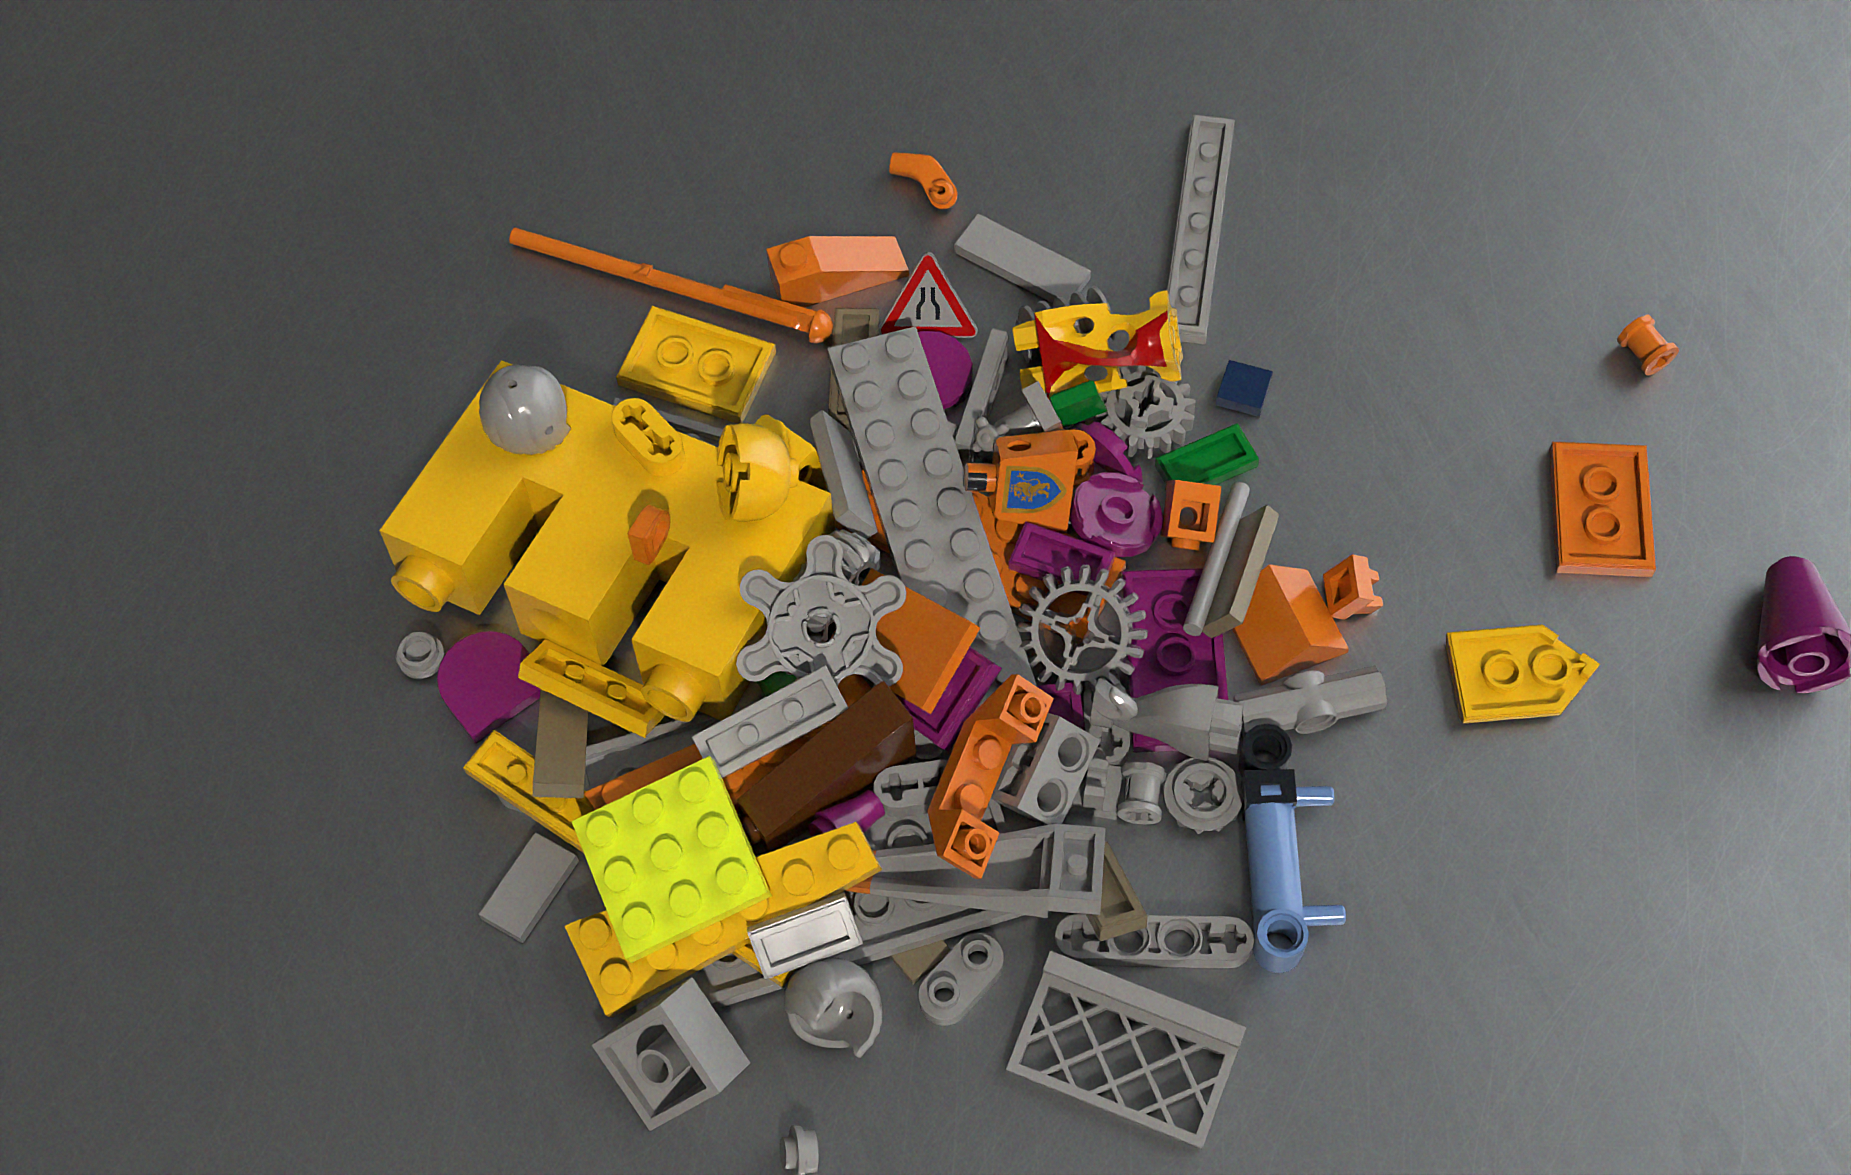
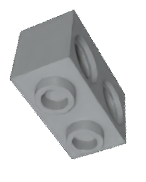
(1045, 775)

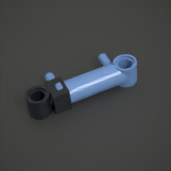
(1272, 849)

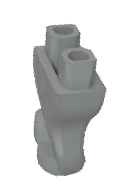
(1180, 716)

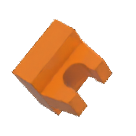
(1350, 588)

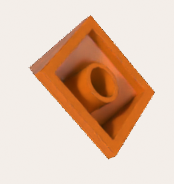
(1287, 625)

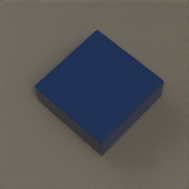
(1244, 388)

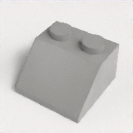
(671, 1054)

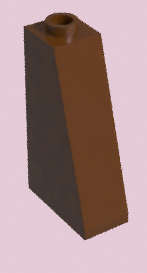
(829, 768)

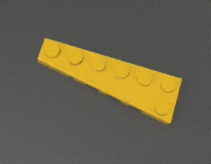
(795, 879)

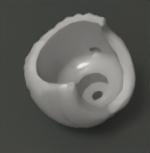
(523, 410)
(834, 1005)

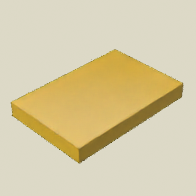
(696, 365)

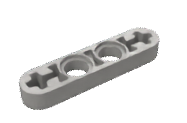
(1154, 951)

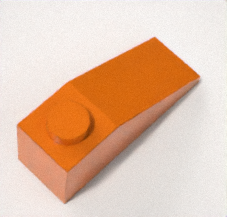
(833, 266)

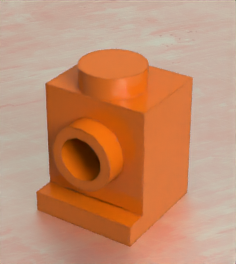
(1204, 503)

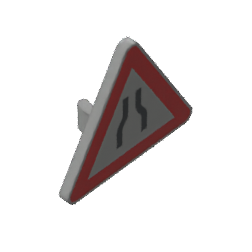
(929, 304)

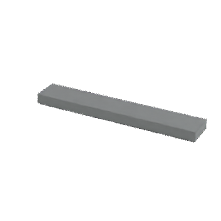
(1199, 224)

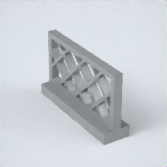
(1145, 1007)

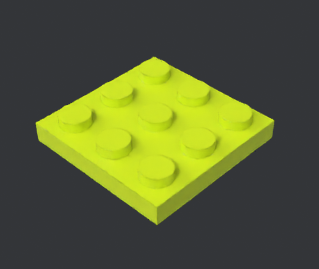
(670, 859)

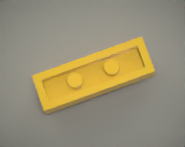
(590, 687)

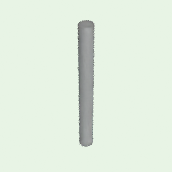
(1216, 559)

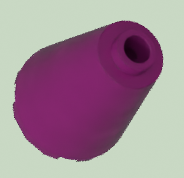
(1801, 630)

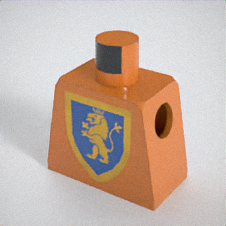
(1029, 478)

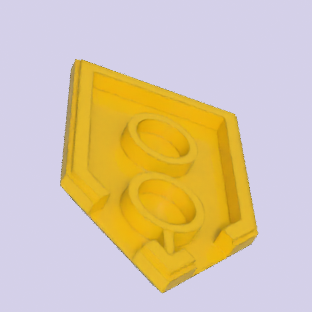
(1514, 673)

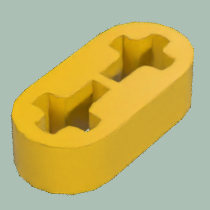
(641, 443)

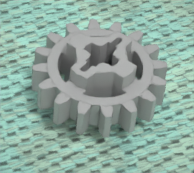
(1164, 420)

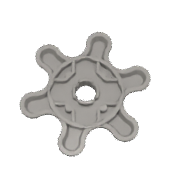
(824, 591)

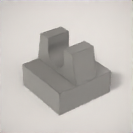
(1099, 791)

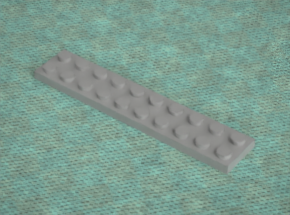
(921, 490)

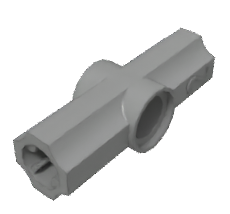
(1314, 700)

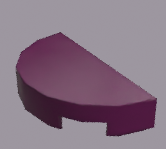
(1109, 449)

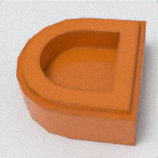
(649, 533)

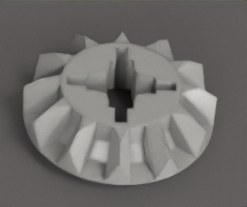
(1199, 775)

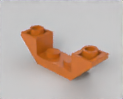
(1005, 718)

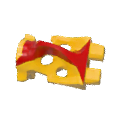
(1067, 354)

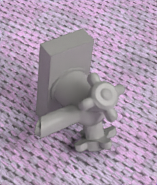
(1033, 417)

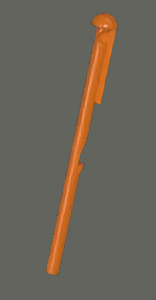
(816, 323)

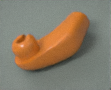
(929, 174)

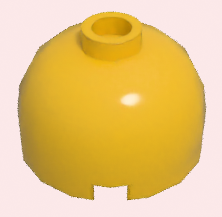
(754, 472)

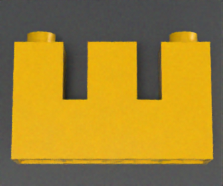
(578, 577)

